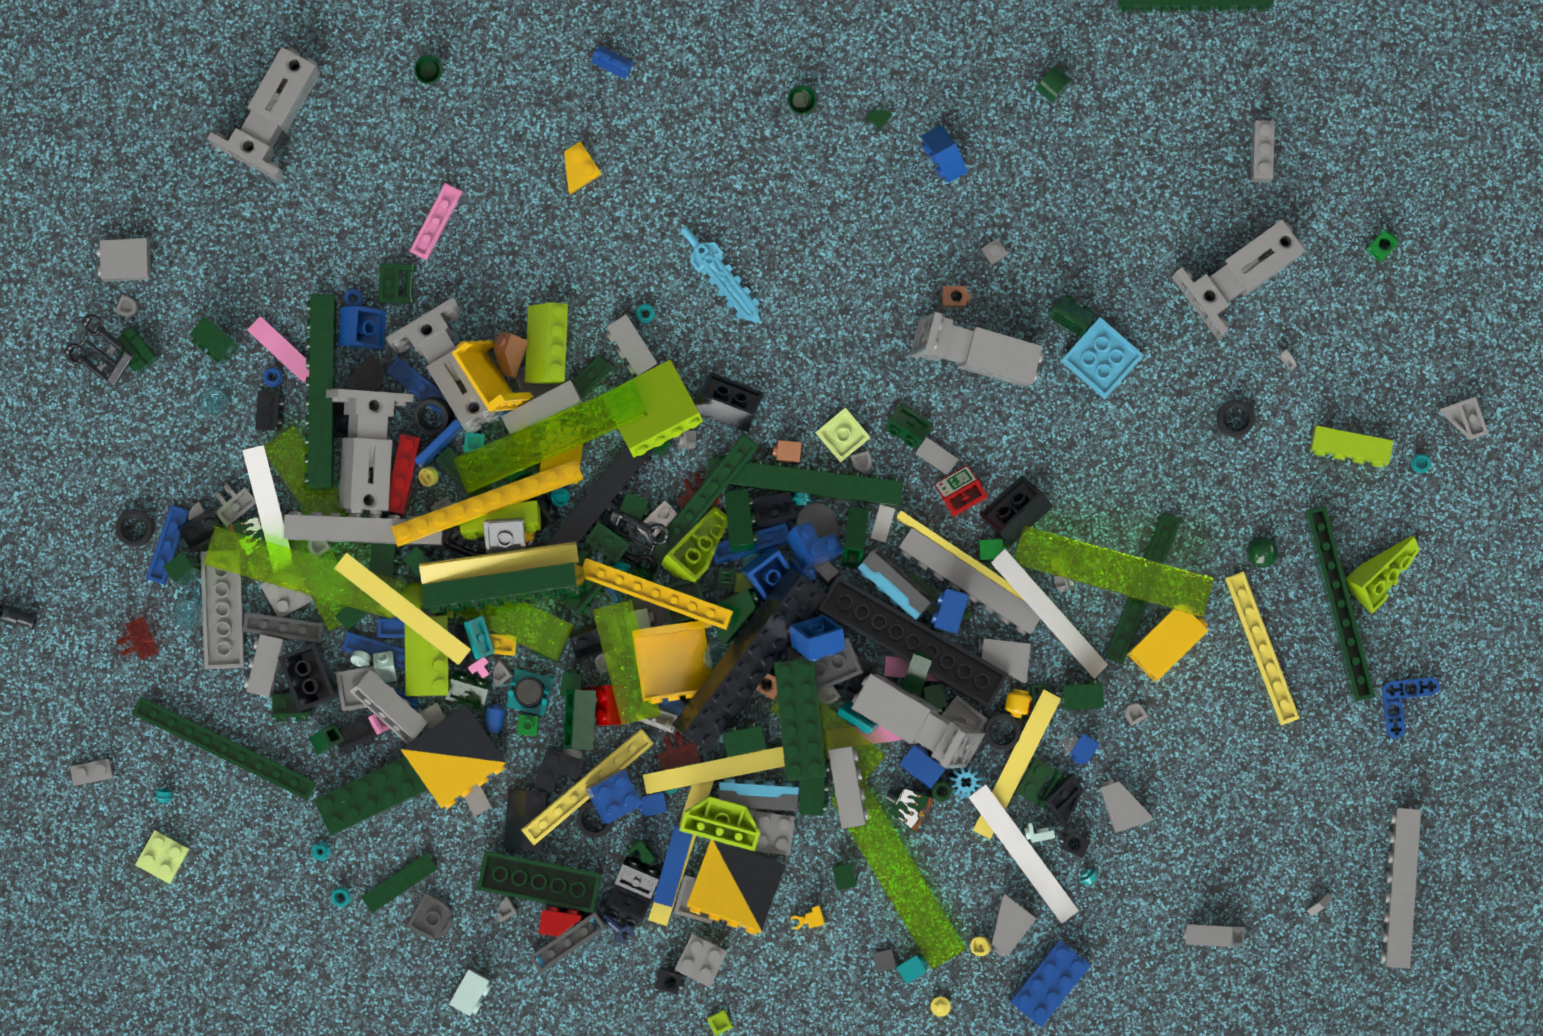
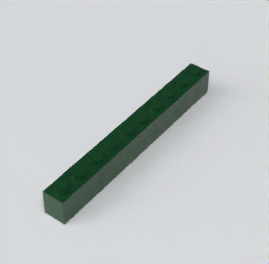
(321, 378)
(814, 482)
(1339, 604)

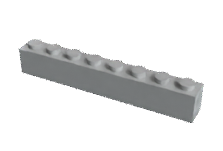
(349, 529)
(970, 581)
(1402, 888)

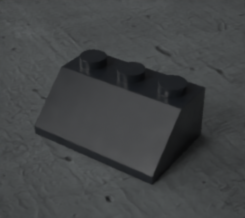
(729, 402)
(1014, 508)
(308, 677)
(521, 809)

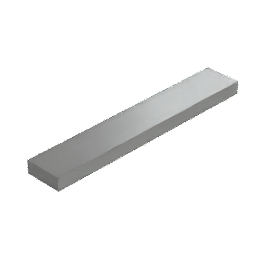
(477, 799)

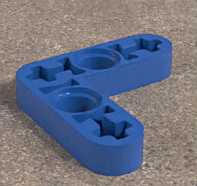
(1396, 699)

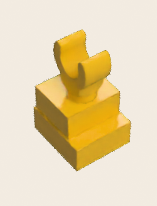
(813, 918)

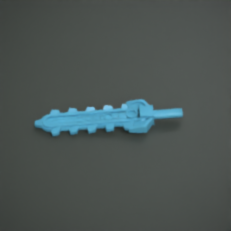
(708, 259)

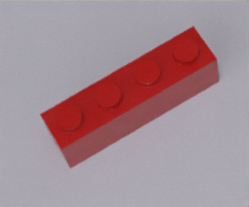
(403, 474)

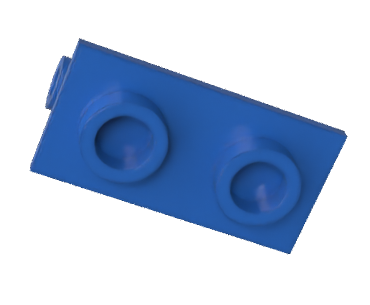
(612, 62)

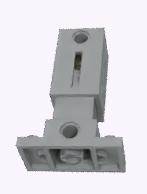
(271, 112)
(1240, 274)
(977, 350)
(442, 364)
(366, 450)
(916, 721)

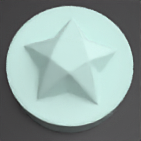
(360, 659)

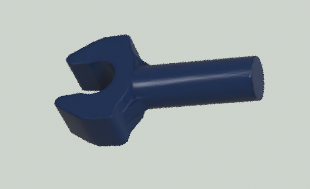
(617, 928)

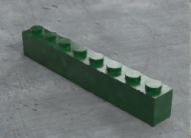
(1185, 6)

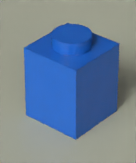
(1083, 749)
(653, 804)

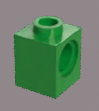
(1379, 253)
(990, 549)
(528, 725)

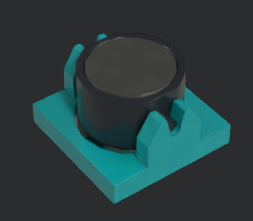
(529, 692)

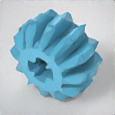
(965, 775)

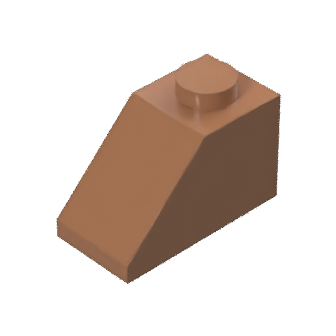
(509, 353)

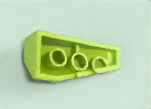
(696, 549)
(1374, 578)

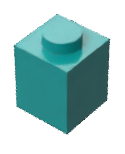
(912, 968)

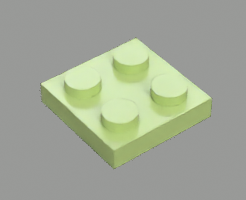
(842, 435)
(162, 857)

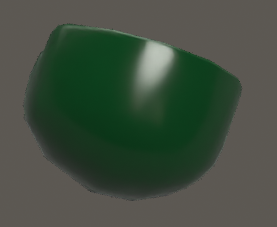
(428, 69)
(801, 99)
(1262, 552)

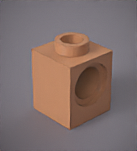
(947, 302)
(787, 452)
(771, 693)

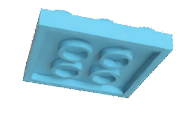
(1102, 358)

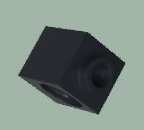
(1083, 844)
(660, 982)

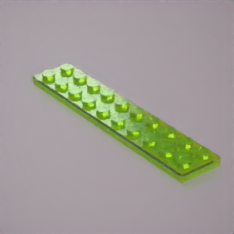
(550, 437)
(291, 570)
(1114, 571)
(905, 885)

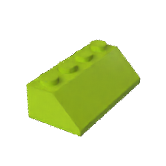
(546, 343)
(425, 664)

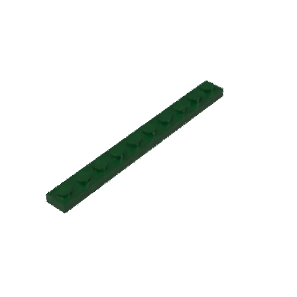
(224, 748)

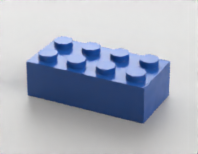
(1050, 983)

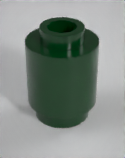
(946, 787)

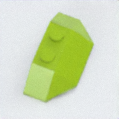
(721, 822)

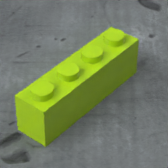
(1351, 445)
(527, 510)

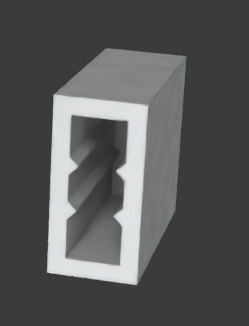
(124, 260)

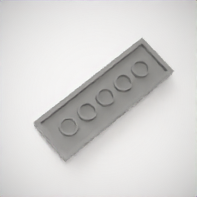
(222, 618)

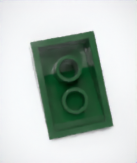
(1072, 315)

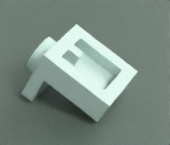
(385, 666)
(1042, 834)

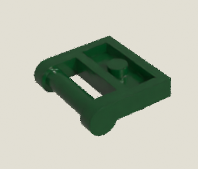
(390, 282)
(1034, 780)

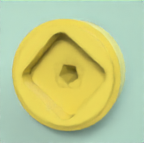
(428, 476)
(980, 946)
(940, 1006)

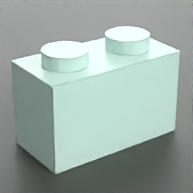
(470, 992)

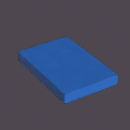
(438, 444)

